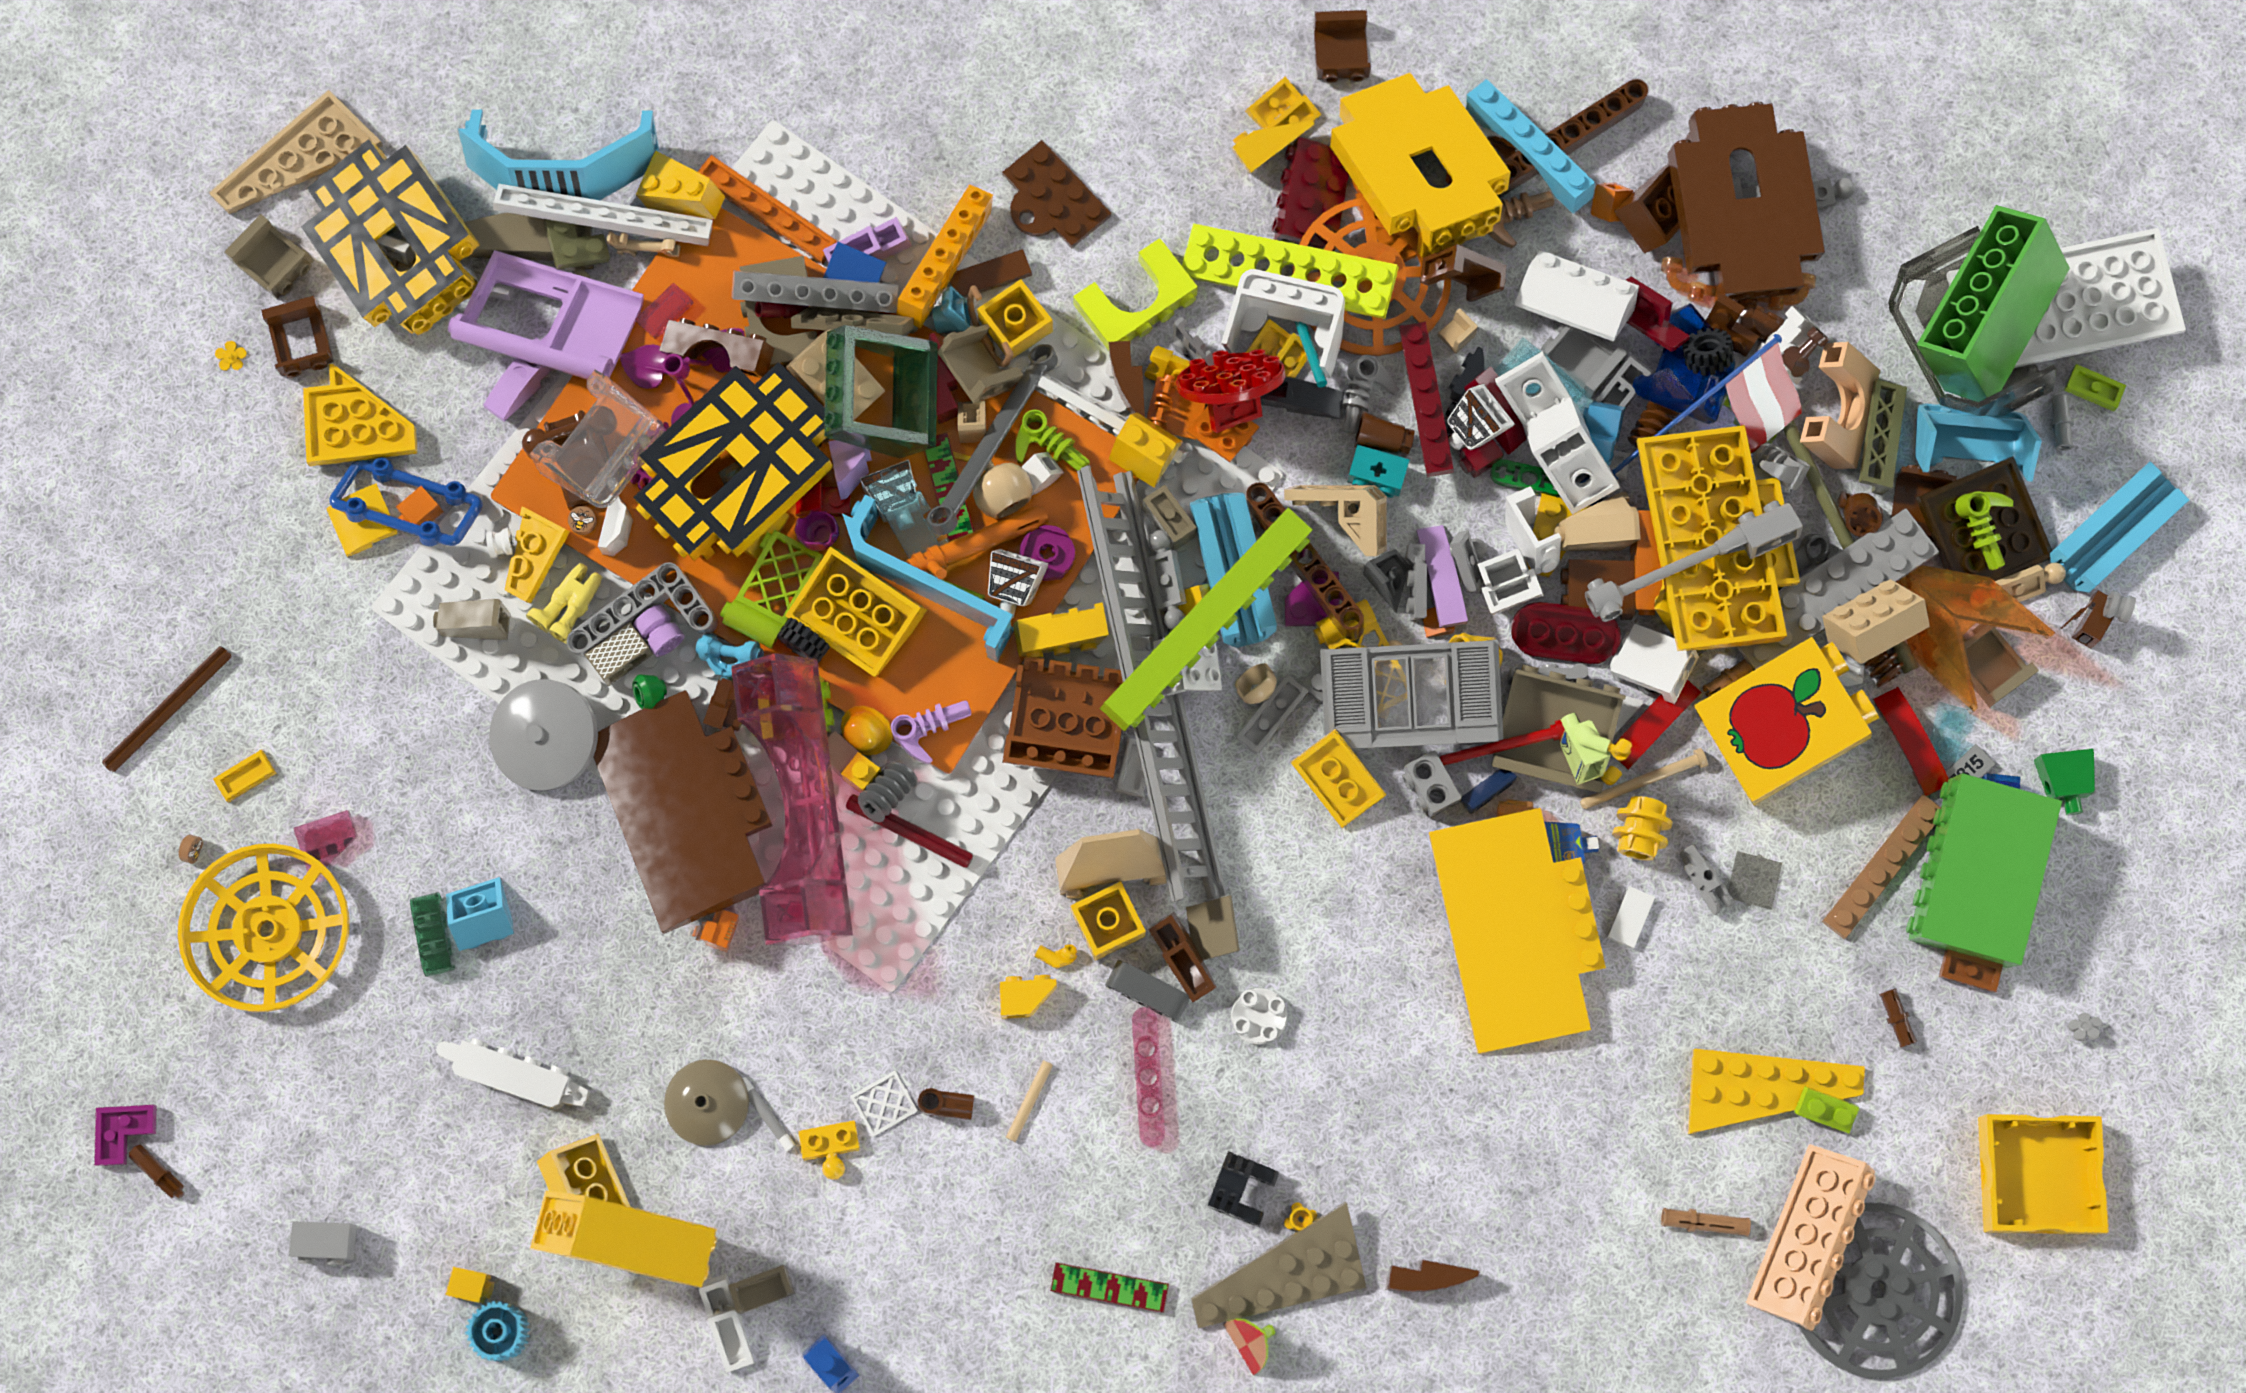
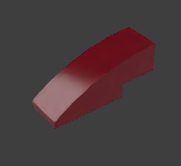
(946, 383)
(1514, 436)

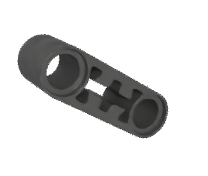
(1147, 990)

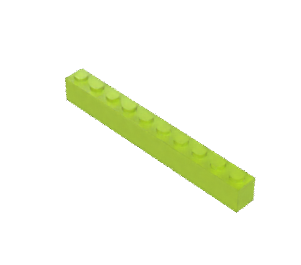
(1204, 621)

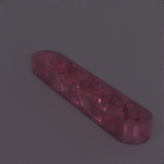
(1148, 1091)

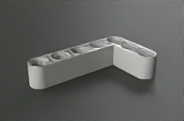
(635, 596)

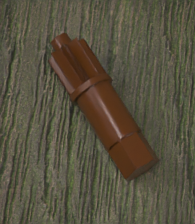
(156, 1172)

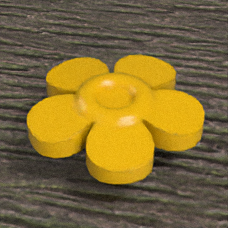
(230, 356)

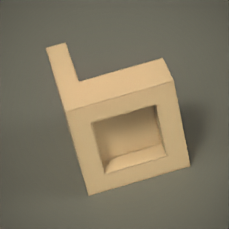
(1458, 331)

